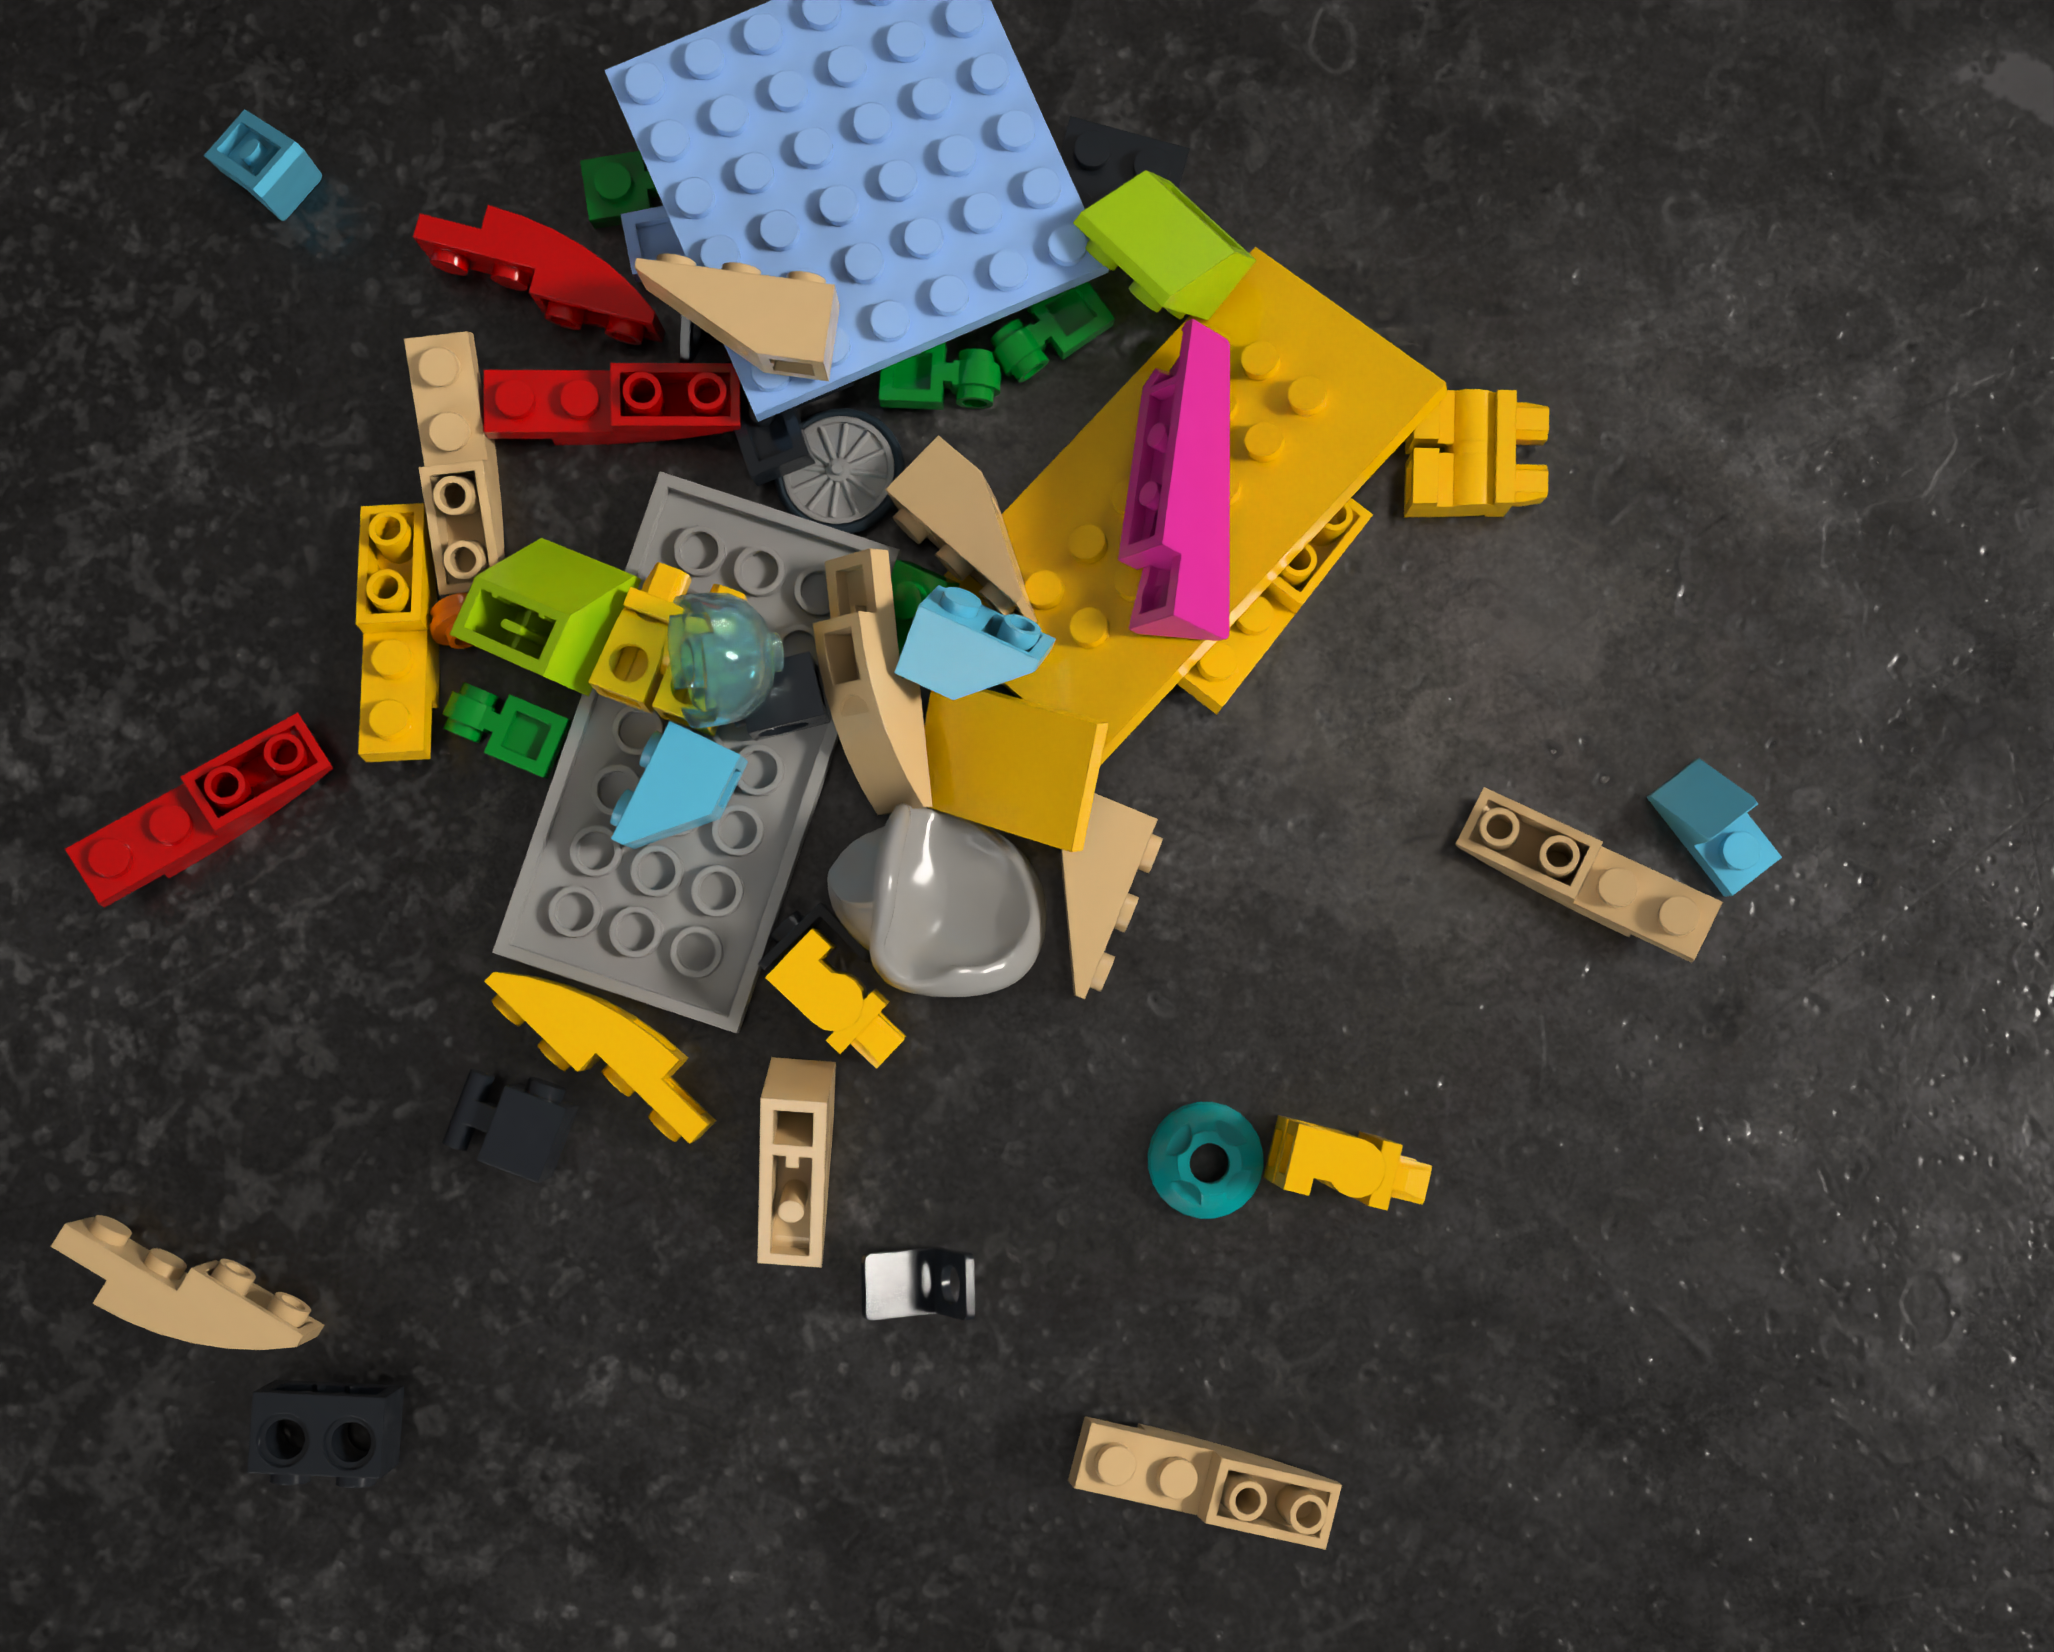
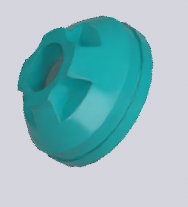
(1181, 1135)

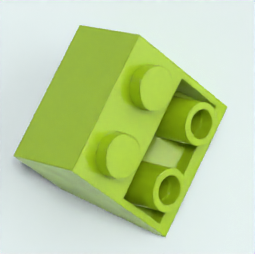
(1164, 246)
(545, 611)

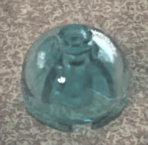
(722, 657)

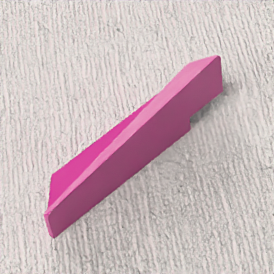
(1181, 494)

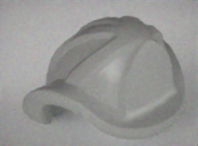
(940, 904)

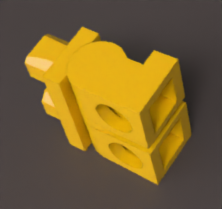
(1467, 456)
(636, 655)
(835, 999)
(1358, 1167)

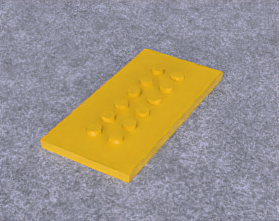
(1310, 422)

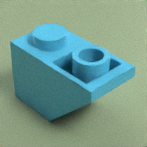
(967, 647)
(681, 788)

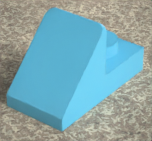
(265, 164)
(1715, 825)

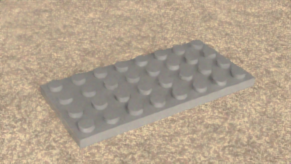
(697, 909)

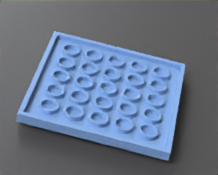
(865, 151)

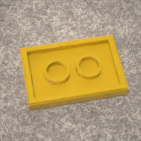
(1014, 765)

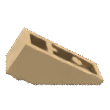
(795, 1161)

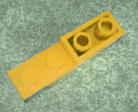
(1252, 634)
(398, 651)
(585, 1028)

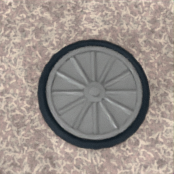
(852, 468)

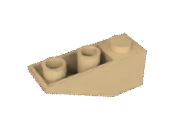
(766, 319)
(954, 507)
(1098, 886)

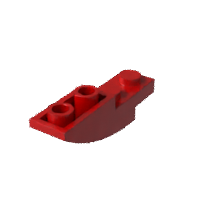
(563, 275)
(612, 405)
(202, 813)

